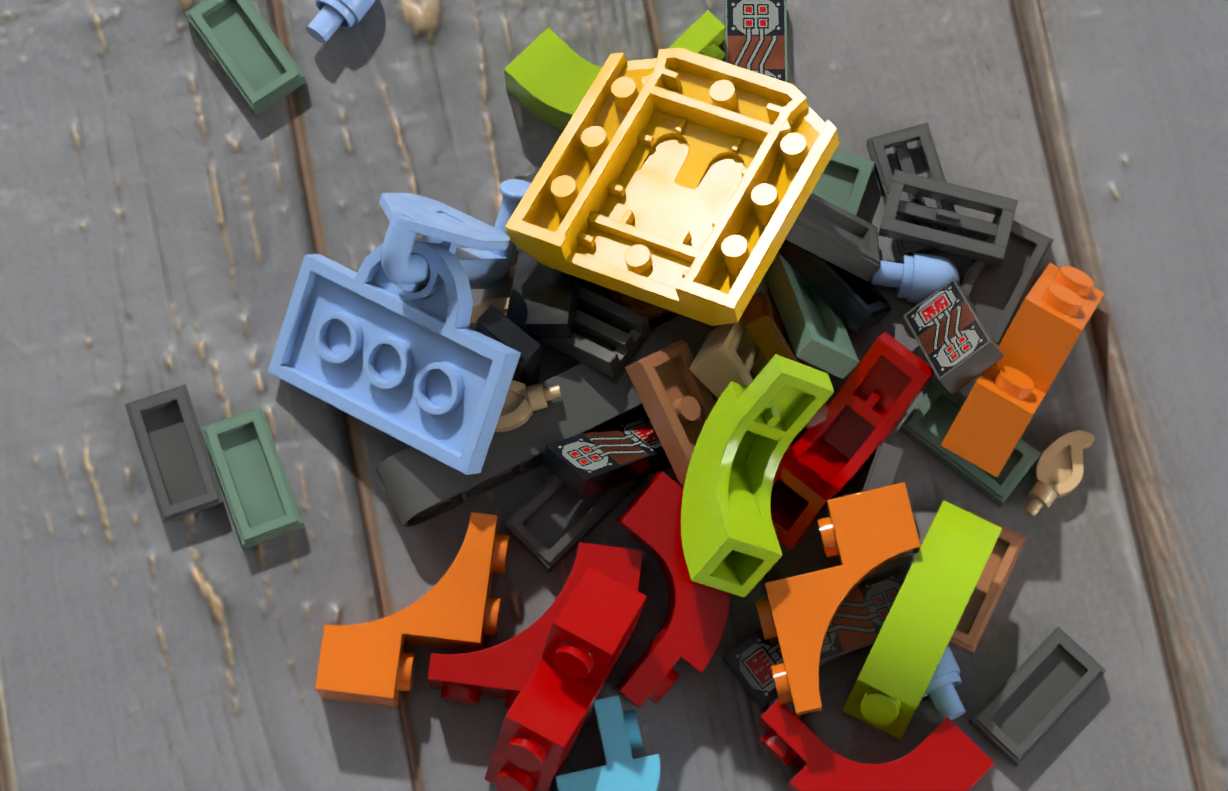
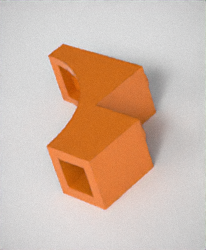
(1033, 355)
(866, 535)
(371, 659)

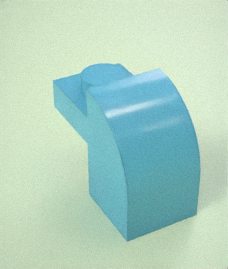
(618, 736)

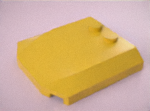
(676, 182)

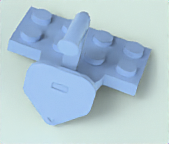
(398, 333)

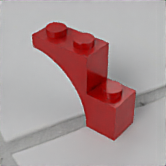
(507, 666)
(564, 683)

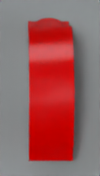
(843, 445)
(694, 611)
(940, 763)

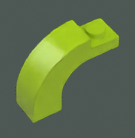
(554, 78)
(732, 473)
(922, 619)

